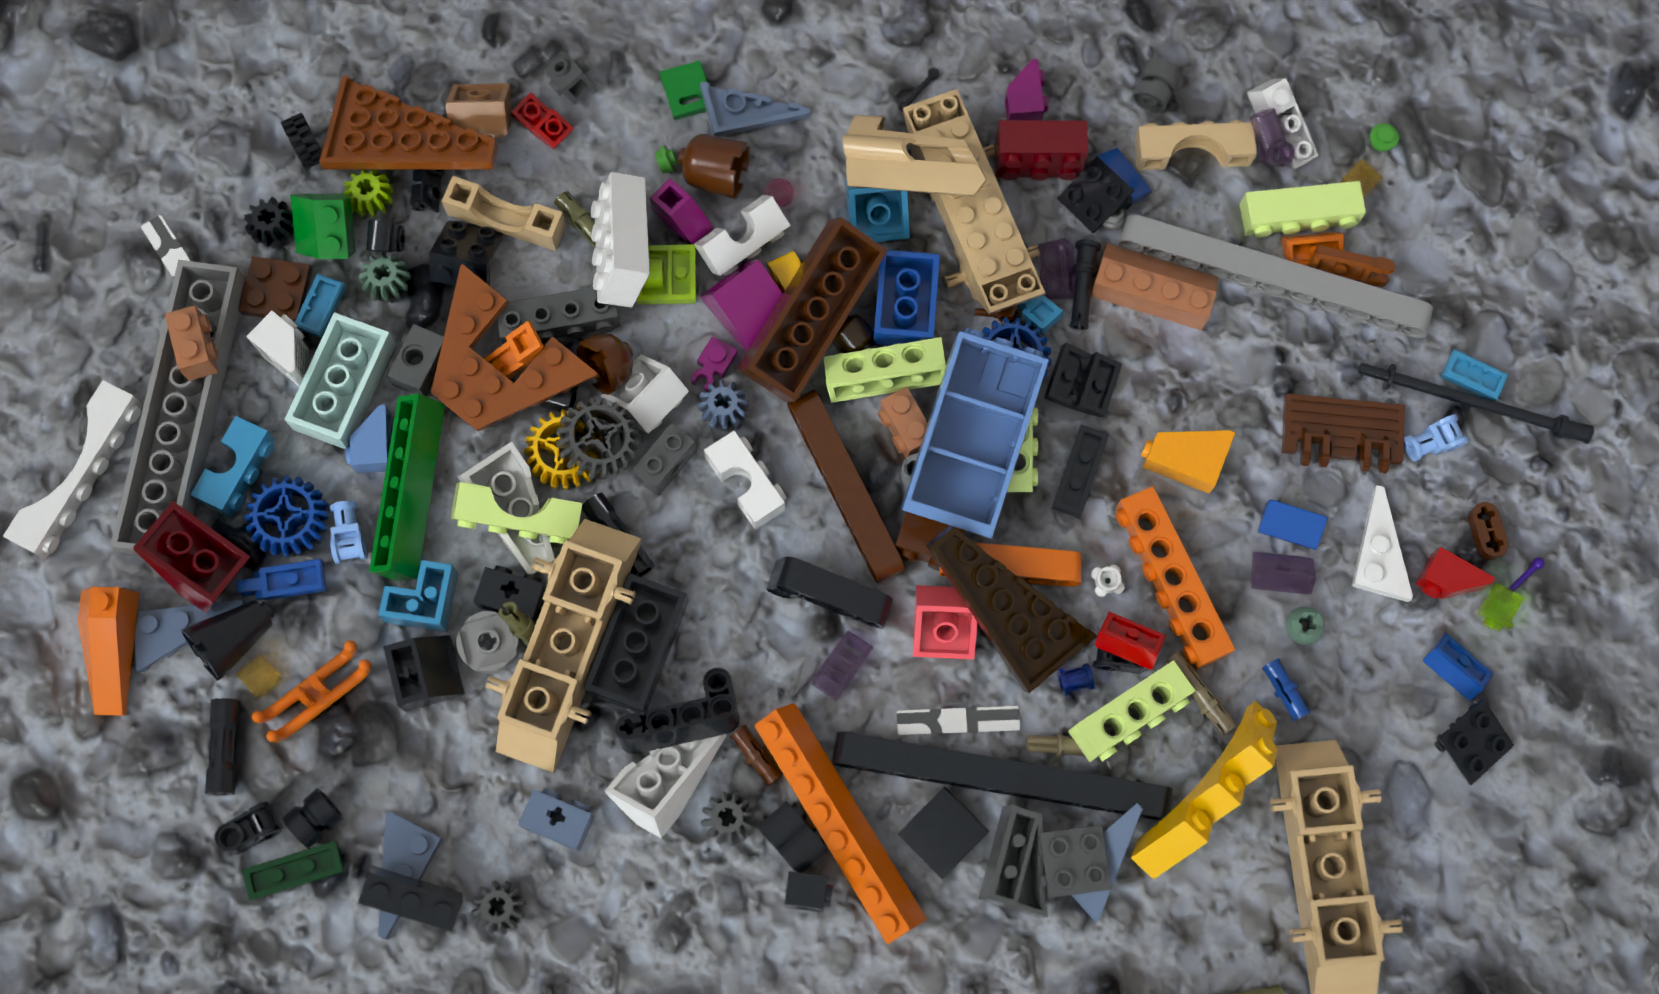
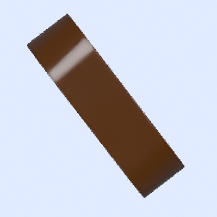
(1491, 530)

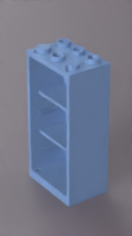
(975, 432)

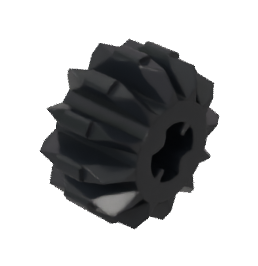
(258, 221)

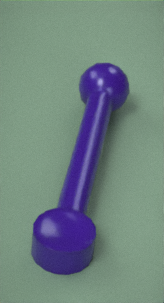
(1537, 563)

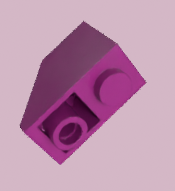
(1024, 94)
(680, 212)

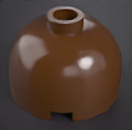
(609, 359)

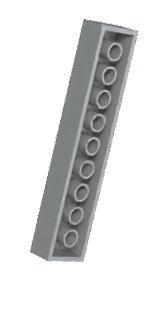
(176, 411)

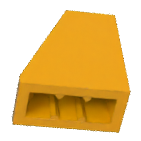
(1188, 456)

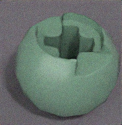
(1294, 625)

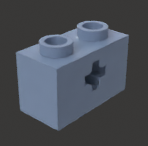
(538, 813)

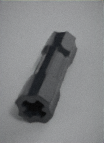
(602, 512)
(221, 768)

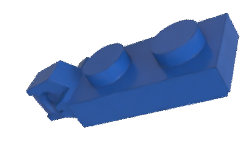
(285, 580)

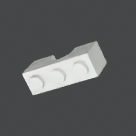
(764, 224)
(733, 457)

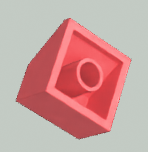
(942, 624)

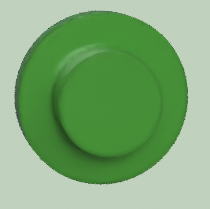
(1383, 137)
(666, 159)

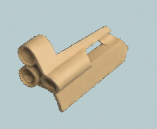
(882, 161)

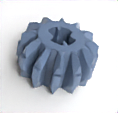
(726, 395)

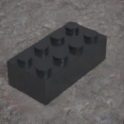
(636, 645)

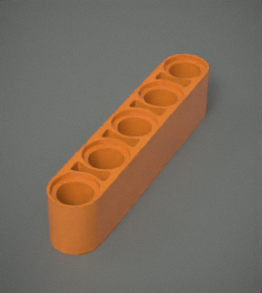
(1037, 564)

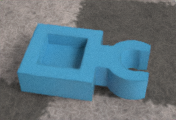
(1040, 313)

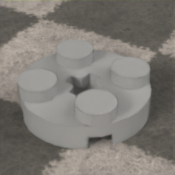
(479, 658)

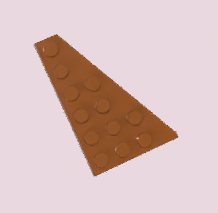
(383, 133)

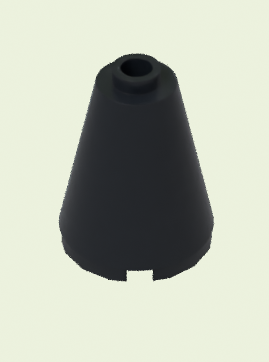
(228, 636)

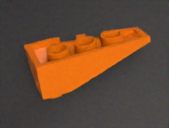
(107, 638)

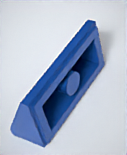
(1121, 166)
(1292, 524)
(1458, 667)

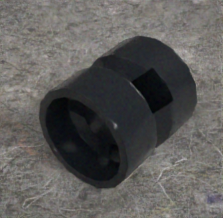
(312, 818)

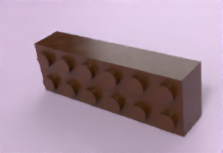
(812, 309)

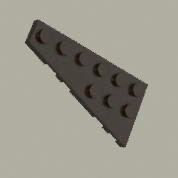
(1017, 618)

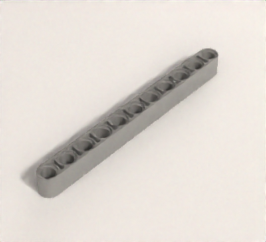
(1278, 276)

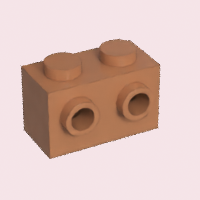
(192, 342)
(904, 420)

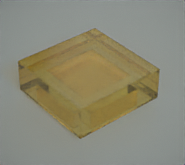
(1365, 174)
(259, 676)

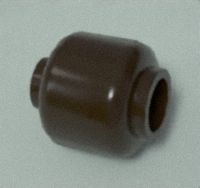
(854, 335)

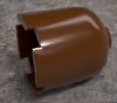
(715, 164)

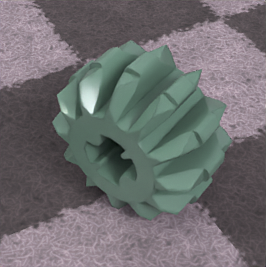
(381, 269)

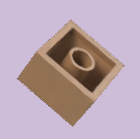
(481, 108)

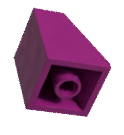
(743, 301)

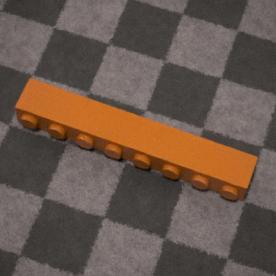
(840, 822)

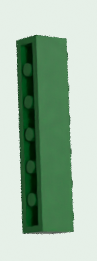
(407, 488)

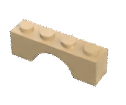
(1229, 142)
(528, 223)

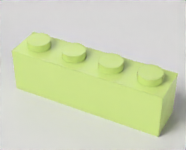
(1302, 209)

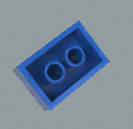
(906, 297)

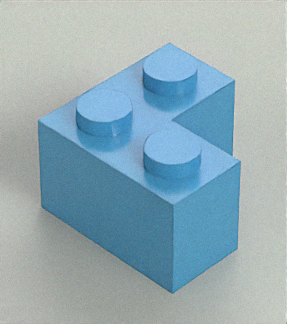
(426, 605)

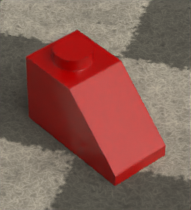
(1451, 576)

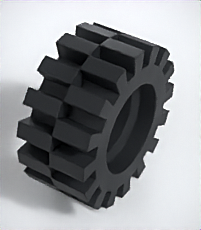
(302, 140)

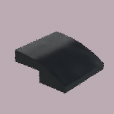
(1083, 380)
(943, 832)

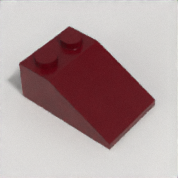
(191, 556)

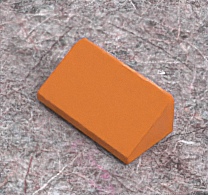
(1301, 247)

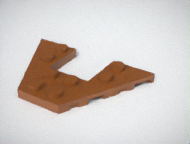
(475, 386)

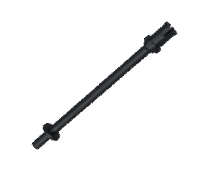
(1559, 426)

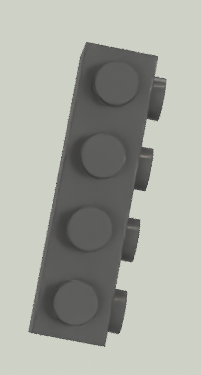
(560, 315)

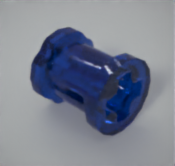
(1076, 679)

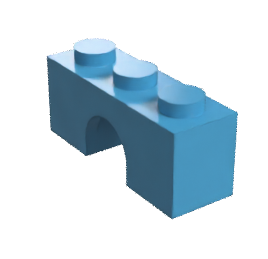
(226, 490)

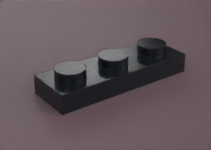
(1080, 471)

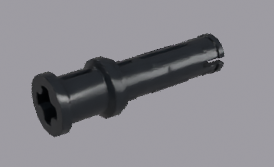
(1085, 271)

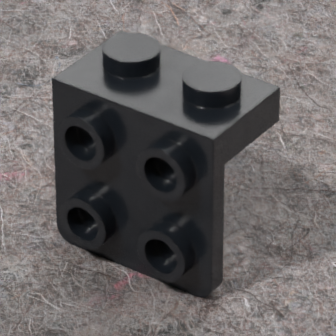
(465, 245)

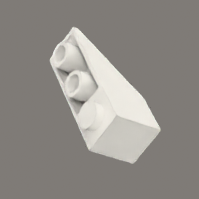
(1278, 95)

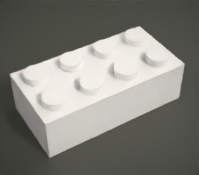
(620, 240)

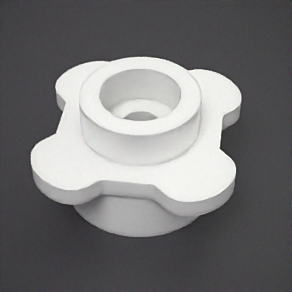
(1103, 588)

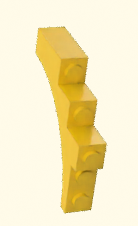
(1217, 794)

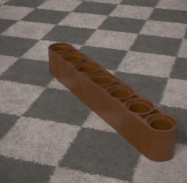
(846, 486)

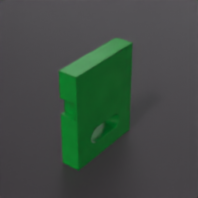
(681, 85)

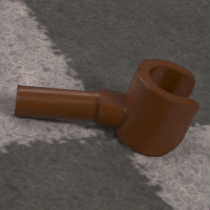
(1010, 313)

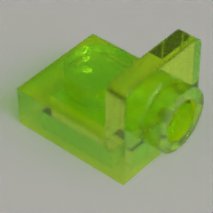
(1500, 608)

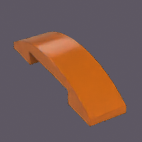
(517, 352)

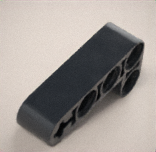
(828, 590)
(632, 727)

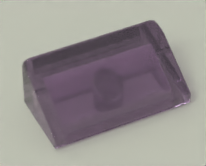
(1056, 269)
(1282, 573)

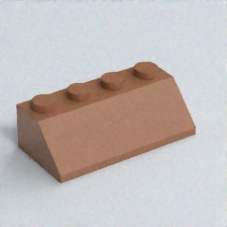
(1155, 286)

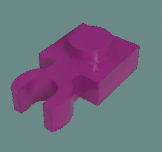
(714, 359)

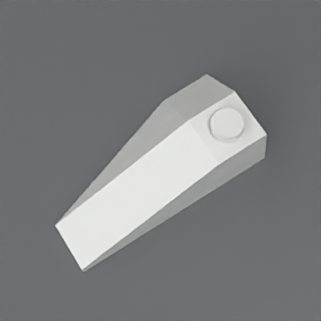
(515, 494)
(662, 783)

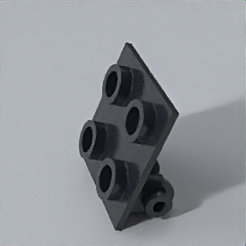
(1096, 195)
(1475, 741)

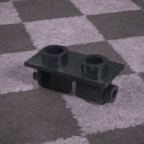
(428, 192)

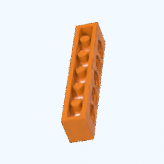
(1190, 588)

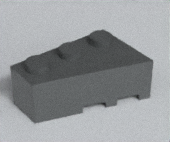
(1015, 864)

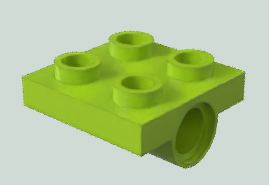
(671, 275)

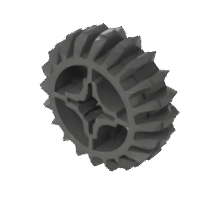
(589, 416)

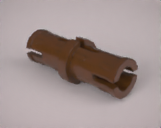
(756, 755)

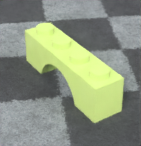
(476, 505)

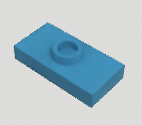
(319, 305)
(1474, 375)

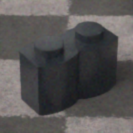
(793, 837)

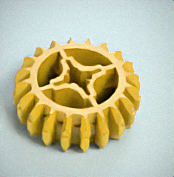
(542, 440)

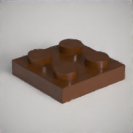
(275, 287)

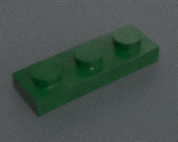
(293, 870)

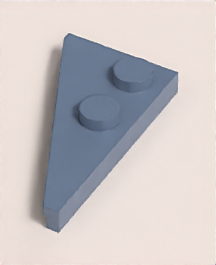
(737, 112)
(160, 630)
(1116, 843)
(407, 852)

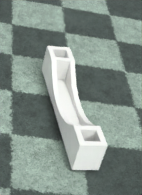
(42, 523)

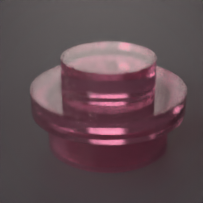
(781, 191)

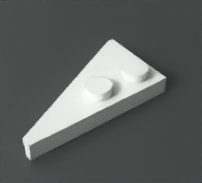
(1380, 559)

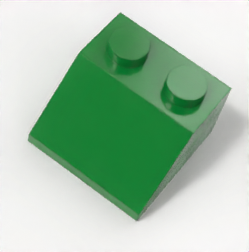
(323, 225)

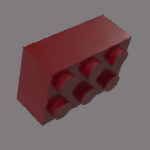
(1040, 149)

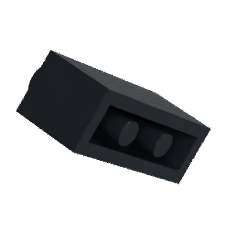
(410, 898)

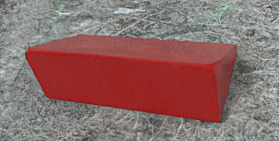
(1130, 640)

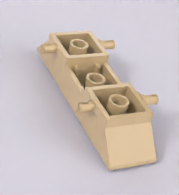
(980, 226)
(550, 679)
(1329, 870)

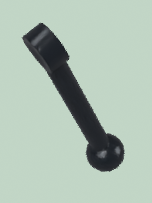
(933, 74)

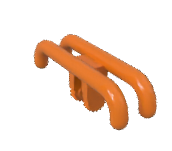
(314, 694)

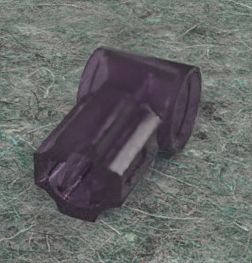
(1269, 136)

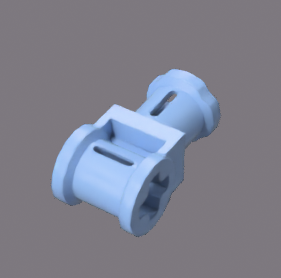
(1436, 438)
(347, 535)

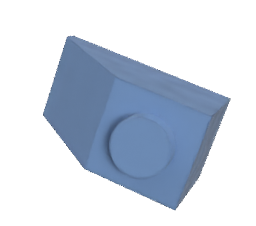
(371, 442)

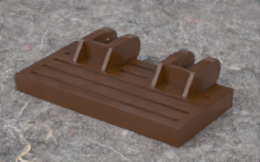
(1343, 427)

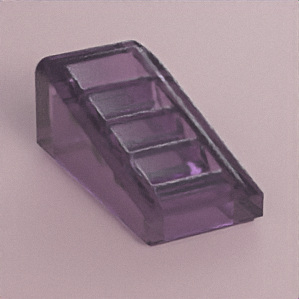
(836, 683)

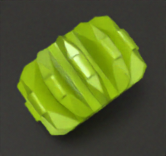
(372, 201)

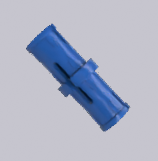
(1286, 689)

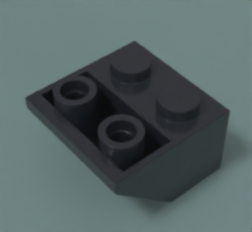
(423, 671)

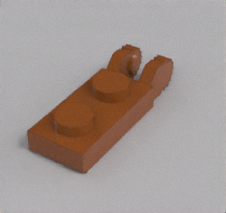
(1352, 265)

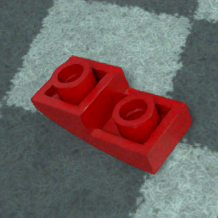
(541, 121)

